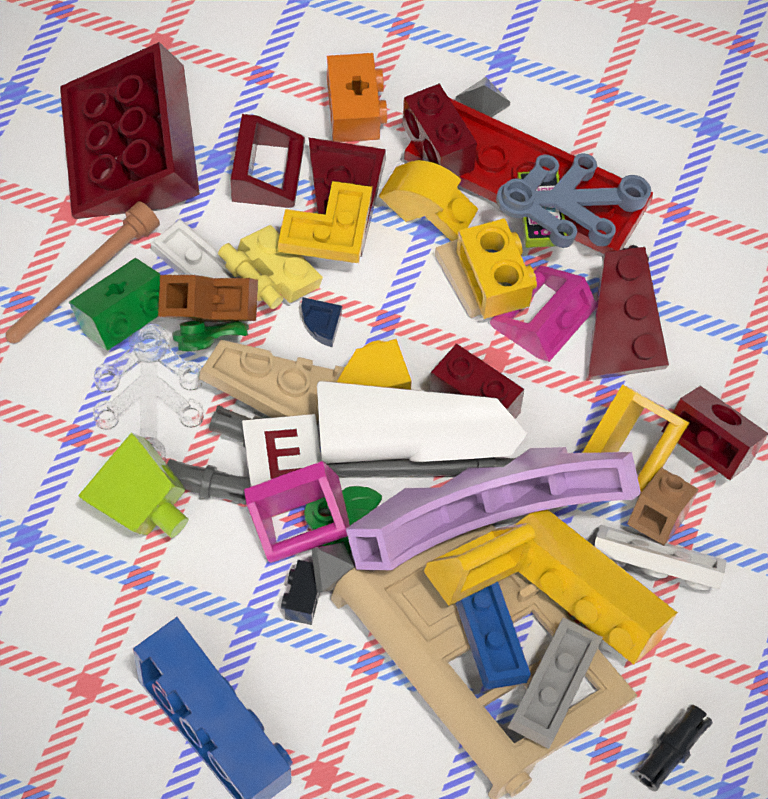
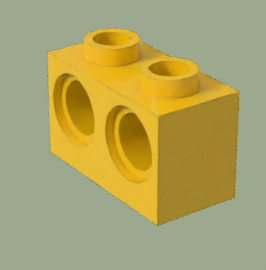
(488, 269)

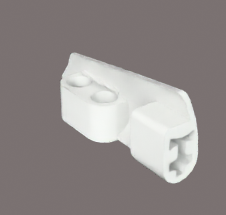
(411, 424)

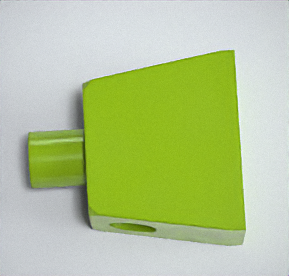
(137, 489)

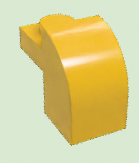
(429, 191)

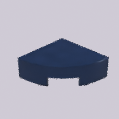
(321, 320)

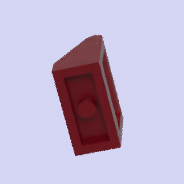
(250, 190)

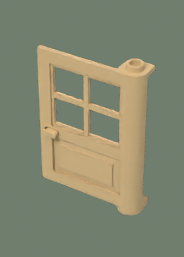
(427, 634)

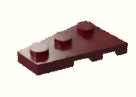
(348, 165)
(627, 319)

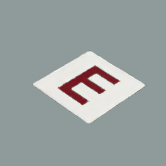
(280, 446)

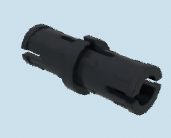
(673, 747)

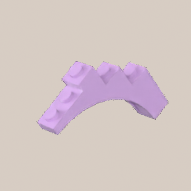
(481, 496)

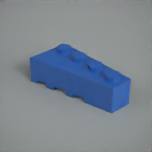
(210, 714)

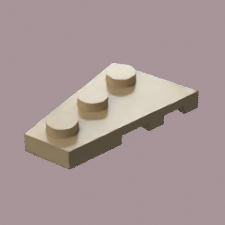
(265, 381)

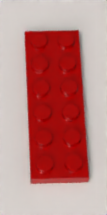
(507, 151)

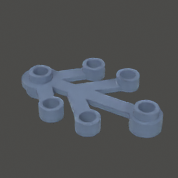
(520, 199)

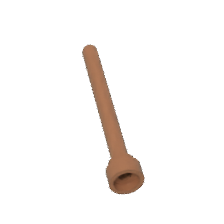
(138, 222)

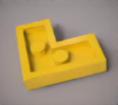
(333, 235)

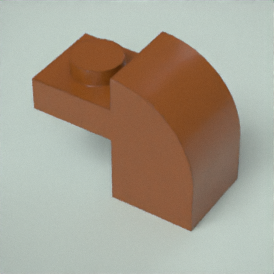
(208, 298)

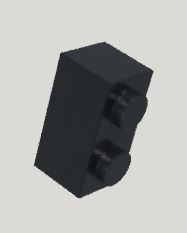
(303, 597)

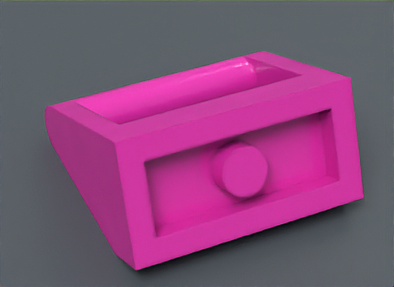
(556, 320)
(292, 492)

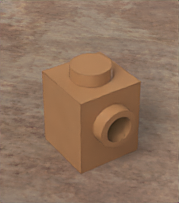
(662, 506)

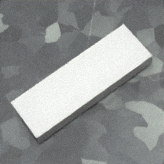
(189, 253)

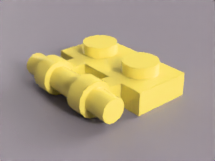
(275, 270)

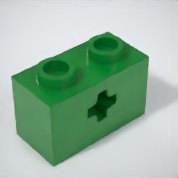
(118, 304)

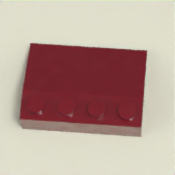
(129, 135)

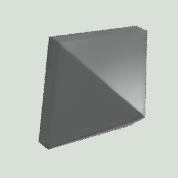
(484, 98)
(330, 565)

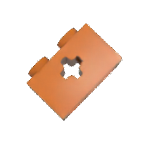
(354, 97)

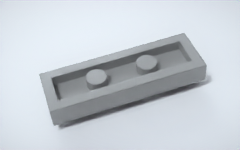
(555, 683)

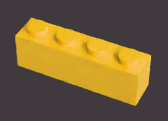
(594, 588)

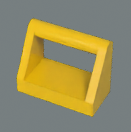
(619, 422)
(480, 562)

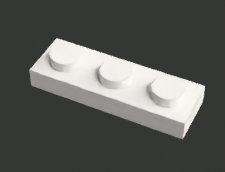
(697, 569)

